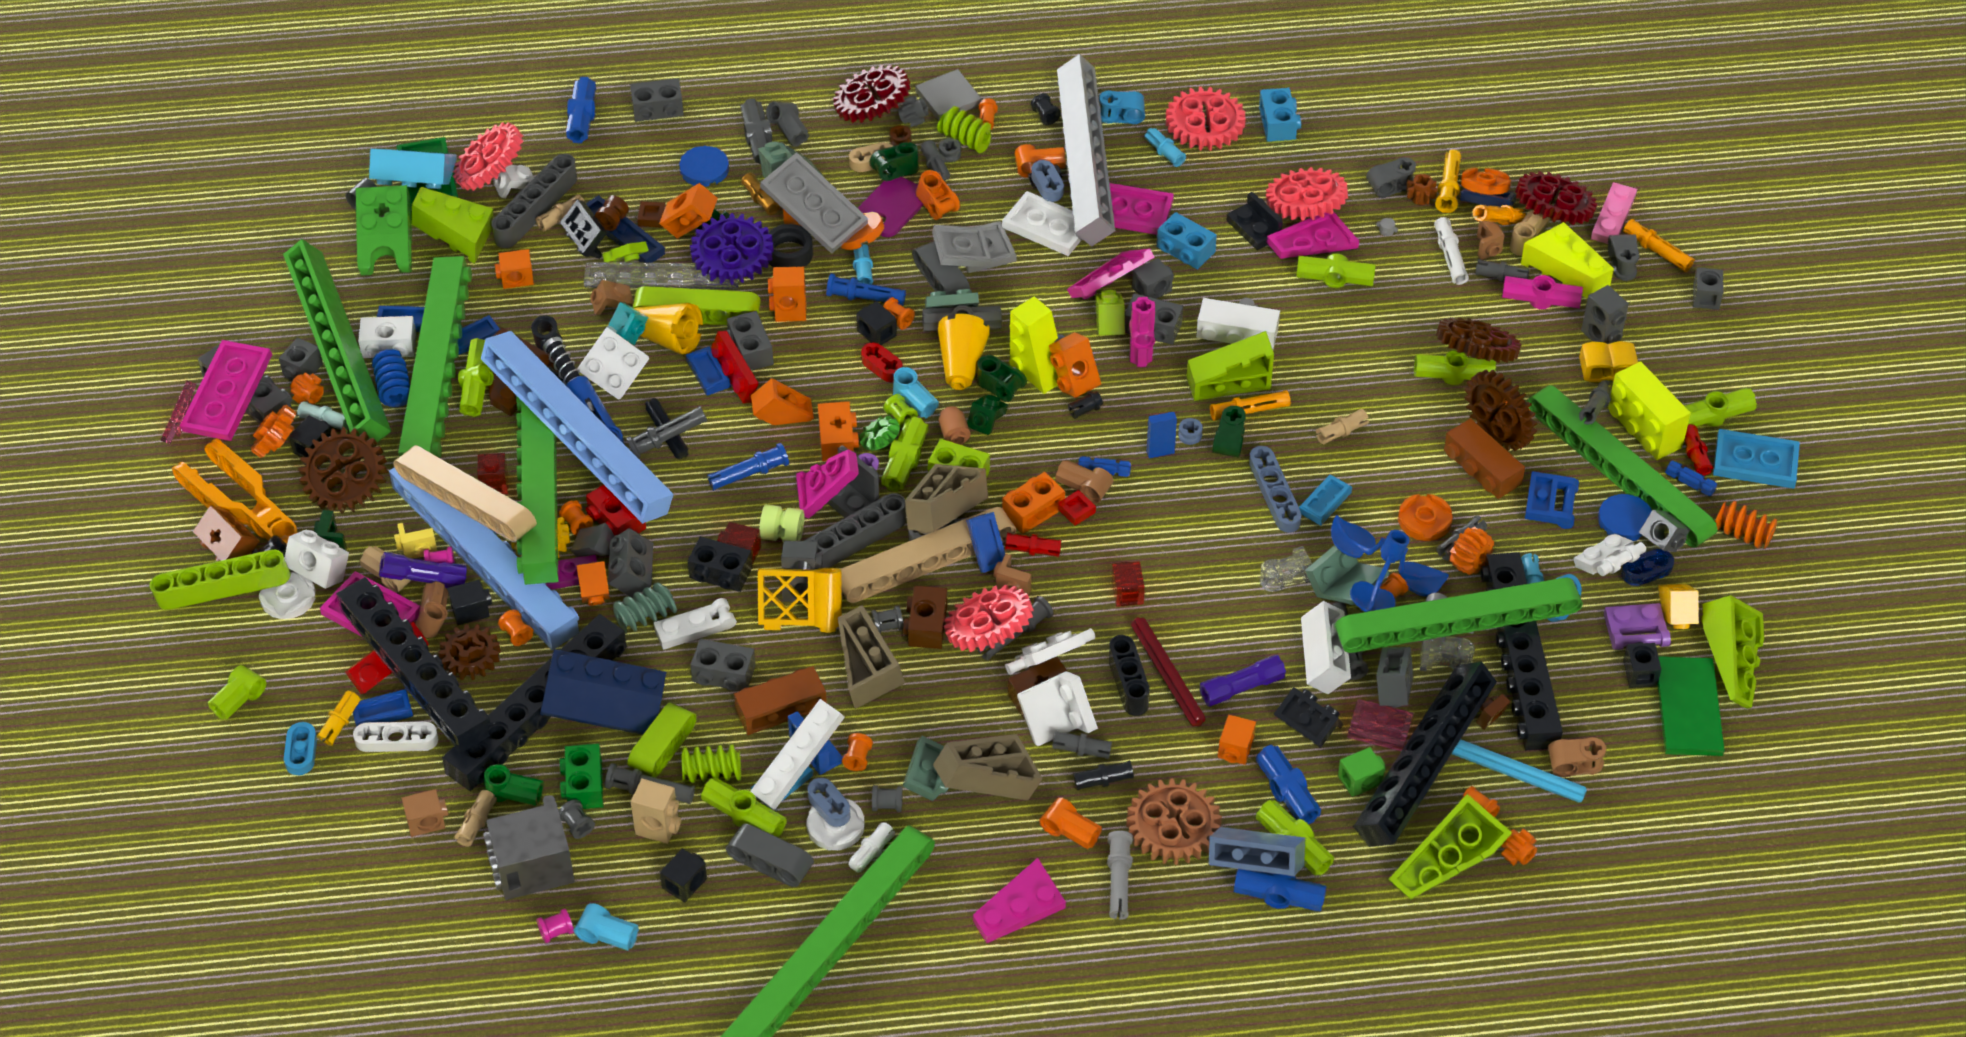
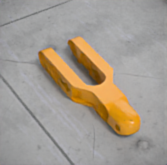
(263, 519)

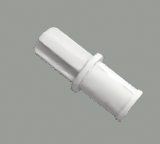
(871, 847)

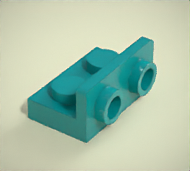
(628, 322)

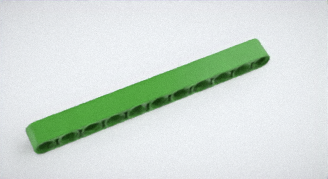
(833, 936)

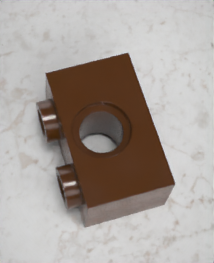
(927, 617)

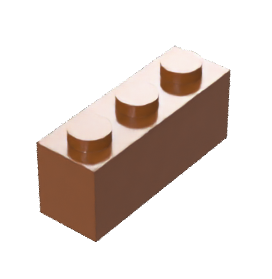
(1484, 458)
(776, 699)

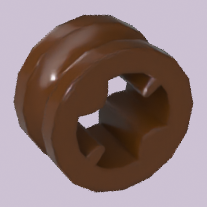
(897, 131)

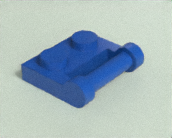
(1543, 495)

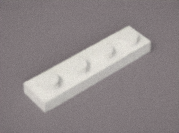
(797, 754)

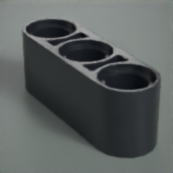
(1129, 675)

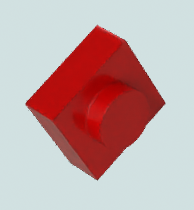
(1076, 507)

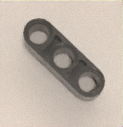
(939, 276)
(769, 855)

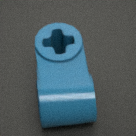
(1123, 106)

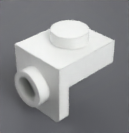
(514, 177)

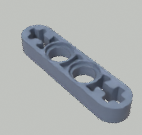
(1276, 488)

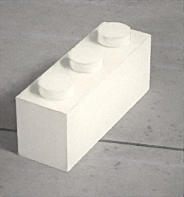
(1234, 321)
(1325, 659)

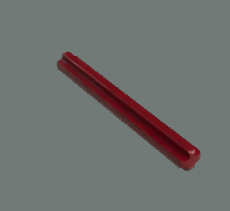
(1168, 672)

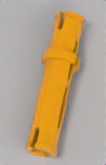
(1504, 215)
(1650, 239)
(1278, 399)

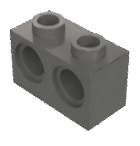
(656, 100)
(1605, 316)
(1167, 319)
(751, 340)
(799, 556)
(630, 562)
(723, 665)
(1395, 676)

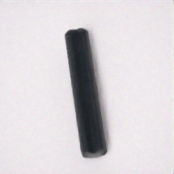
(659, 418)

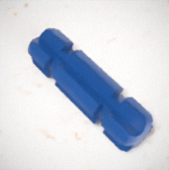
(1109, 465)
(1691, 478)

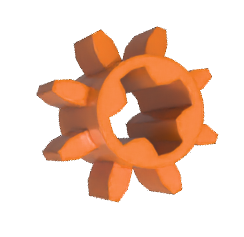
(307, 388)
(1519, 847)

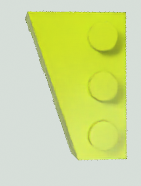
(1568, 259)
(1030, 336)

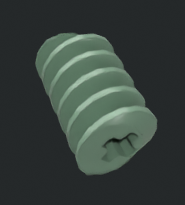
(643, 606)

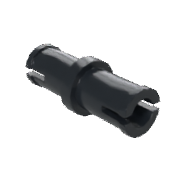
(1103, 775)

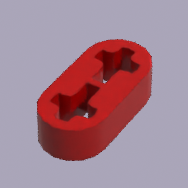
(879, 364)

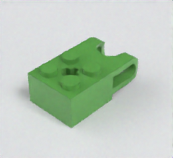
(386, 234)

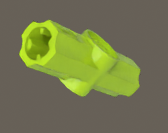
(1336, 270)
(1452, 367)
(474, 380)
(1720, 406)
(904, 454)
(732, 801)
(1279, 821)

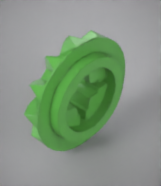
(879, 433)

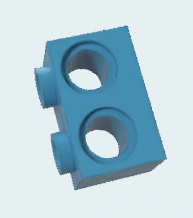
(1278, 114)
(1186, 240)

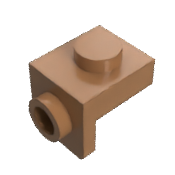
(1490, 238)
(610, 295)
(1011, 577)

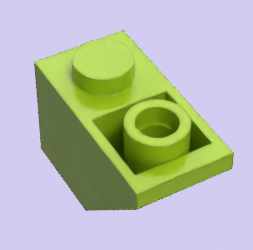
(1110, 313)

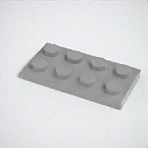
(814, 202)

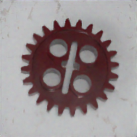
(857, 101)
(1572, 203)

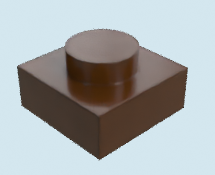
(650, 214)
(1492, 710)

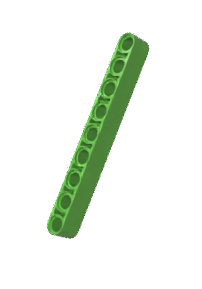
(1619, 463)
(1458, 615)

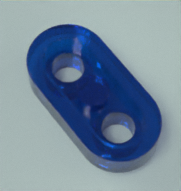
(1646, 567)

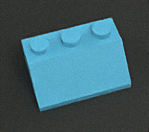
(411, 167)

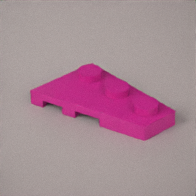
(1313, 237)
(1109, 272)
(825, 481)
(1019, 903)

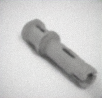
(1119, 862)

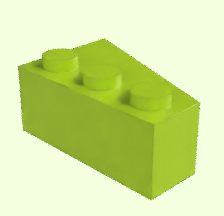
(453, 220)
(1232, 369)

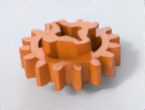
(273, 431)

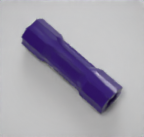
(401, 567)
(1224, 687)

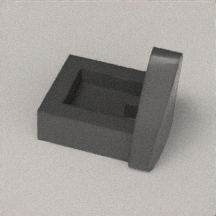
(593, 541)

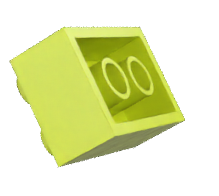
(1648, 410)

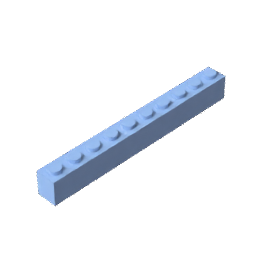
(577, 427)
(494, 564)

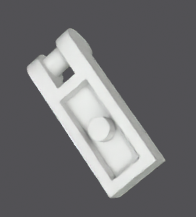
(694, 624)

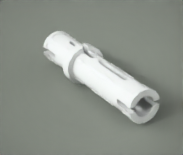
(1449, 244)

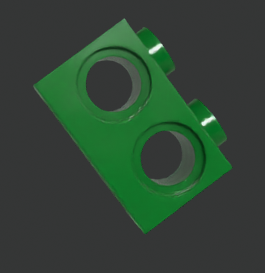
(585, 776)

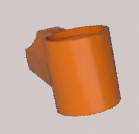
(1027, 155)
(1064, 820)

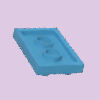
(1756, 458)

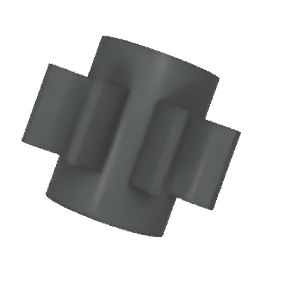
(913, 111)

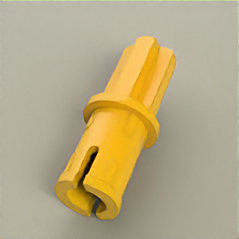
(339, 717)

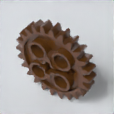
(1478, 339)
(1487, 398)
(353, 489)

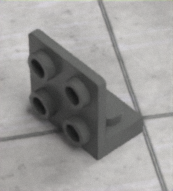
(858, 492)

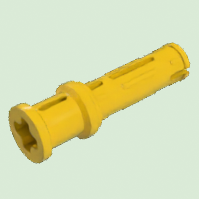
(1449, 188)

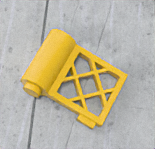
(823, 601)

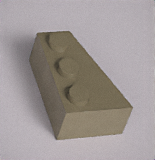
(944, 495)
(867, 658)
(989, 767)

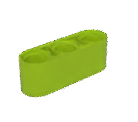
(662, 739)

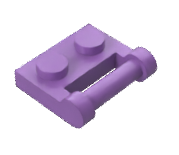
(1636, 620)

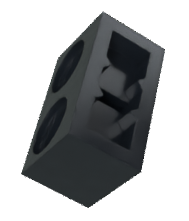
(720, 564)

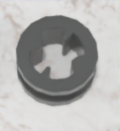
(953, 145)

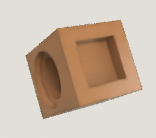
(424, 812)

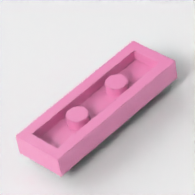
(1614, 212)

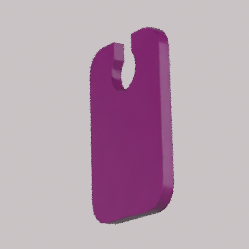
(895, 202)

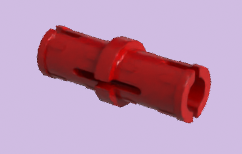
(1697, 451)
(1033, 544)

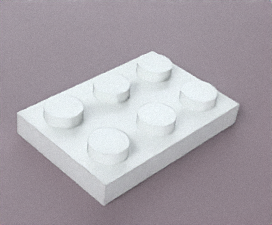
(1043, 223)

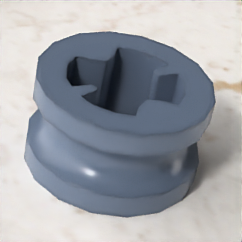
(1190, 424)

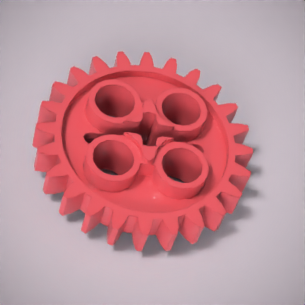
(1223, 117)
(488, 156)
(1307, 193)
(988, 618)

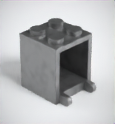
(529, 850)

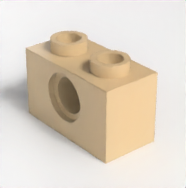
(655, 811)

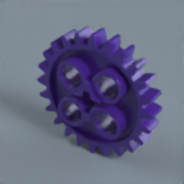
(731, 248)

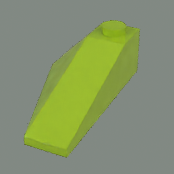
(1734, 638)
(1456, 844)

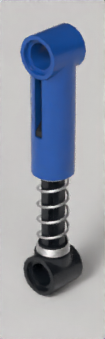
(579, 385)

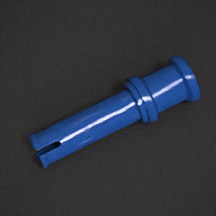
(854, 289)
(760, 462)

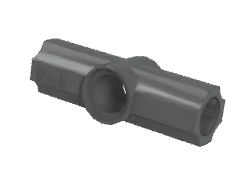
(756, 126)
(990, 315)

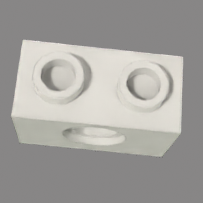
(387, 333)
(316, 558)

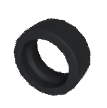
(795, 234)

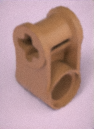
(1574, 757)

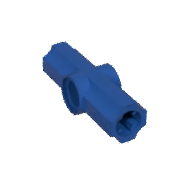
(581, 110)
(1288, 784)
(1280, 890)

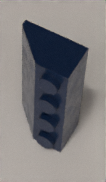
(602, 692)

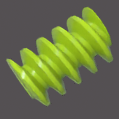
(965, 129)
(711, 763)

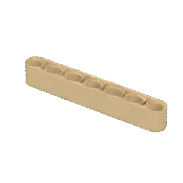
(465, 493)
(915, 558)

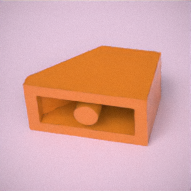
(781, 404)

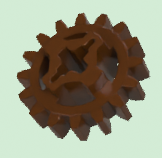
(469, 651)

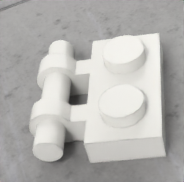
(1609, 555)

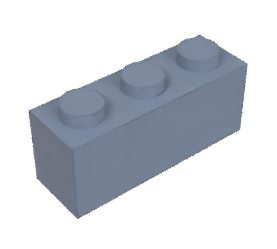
(1257, 851)

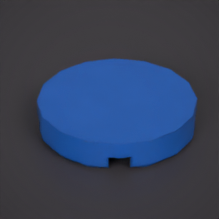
(704, 165)
(1623, 515)

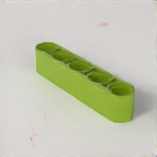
(713, 304)
(220, 579)

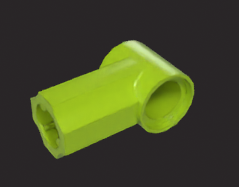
(241, 686)

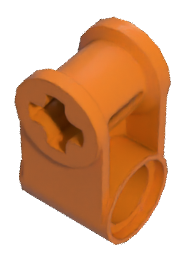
(936, 195)

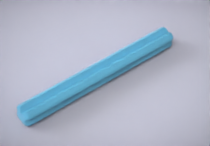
(1520, 771)

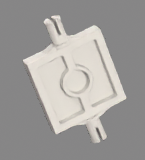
(1043, 651)

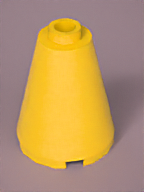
(673, 326)
(961, 346)

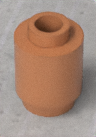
(954, 425)

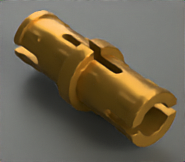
(752, 184)

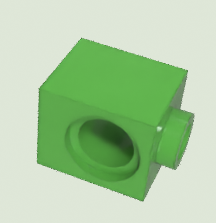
(1361, 771)

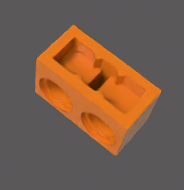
(1033, 502)

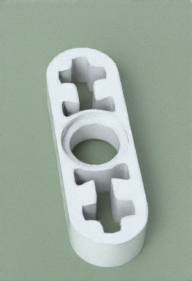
(417, 729)

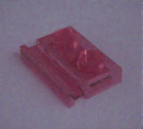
(173, 427)
(1380, 725)

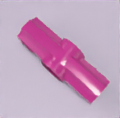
(1542, 292)
(1142, 331)

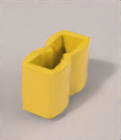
(1603, 360)

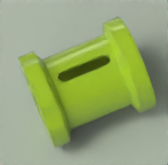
(900, 410)

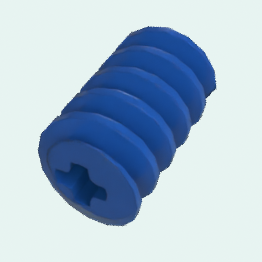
(391, 378)

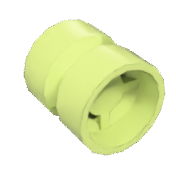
(781, 524)

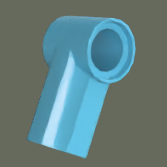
(914, 393)
(599, 925)

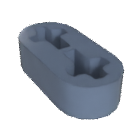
(1052, 179)
(833, 798)

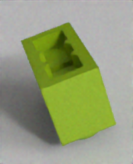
(958, 455)

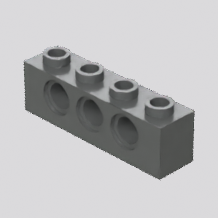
(266, 396)

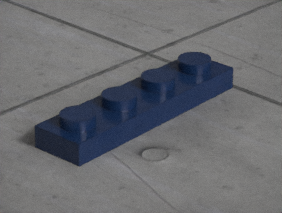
(629, 232)

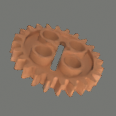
(1153, 832)

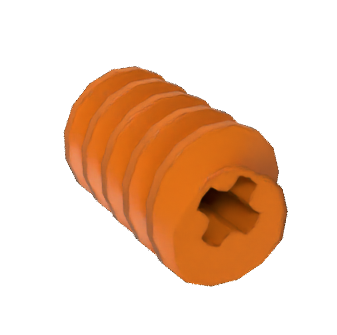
(1746, 524)

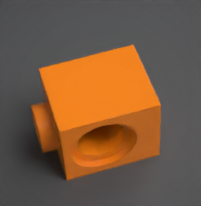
(514, 269)
(593, 583)
(1236, 739)

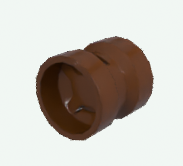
(612, 212)

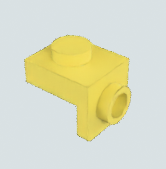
(415, 542)

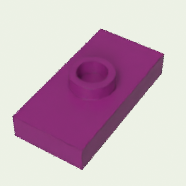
(568, 571)

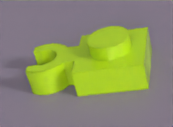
(628, 252)

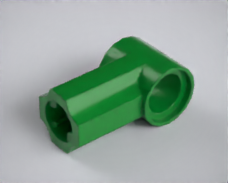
(512, 786)

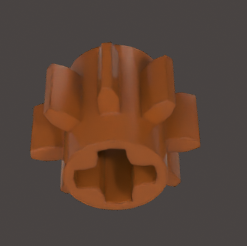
(1421, 189)

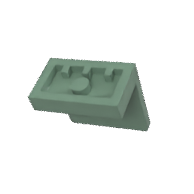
(1337, 573)

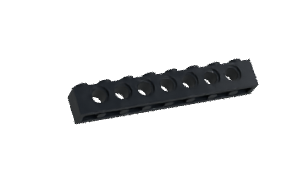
(1524, 662)
(414, 665)
(520, 712)
(1425, 754)

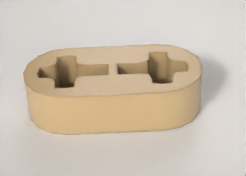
(864, 153)

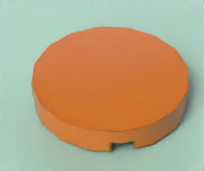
(1486, 182)
(867, 233)
(1425, 517)

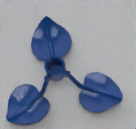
(1356, 540)

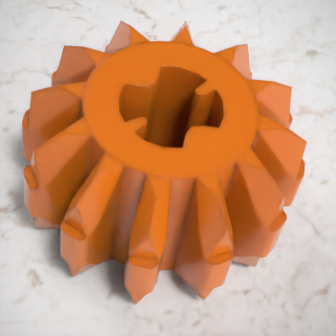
(1471, 550)

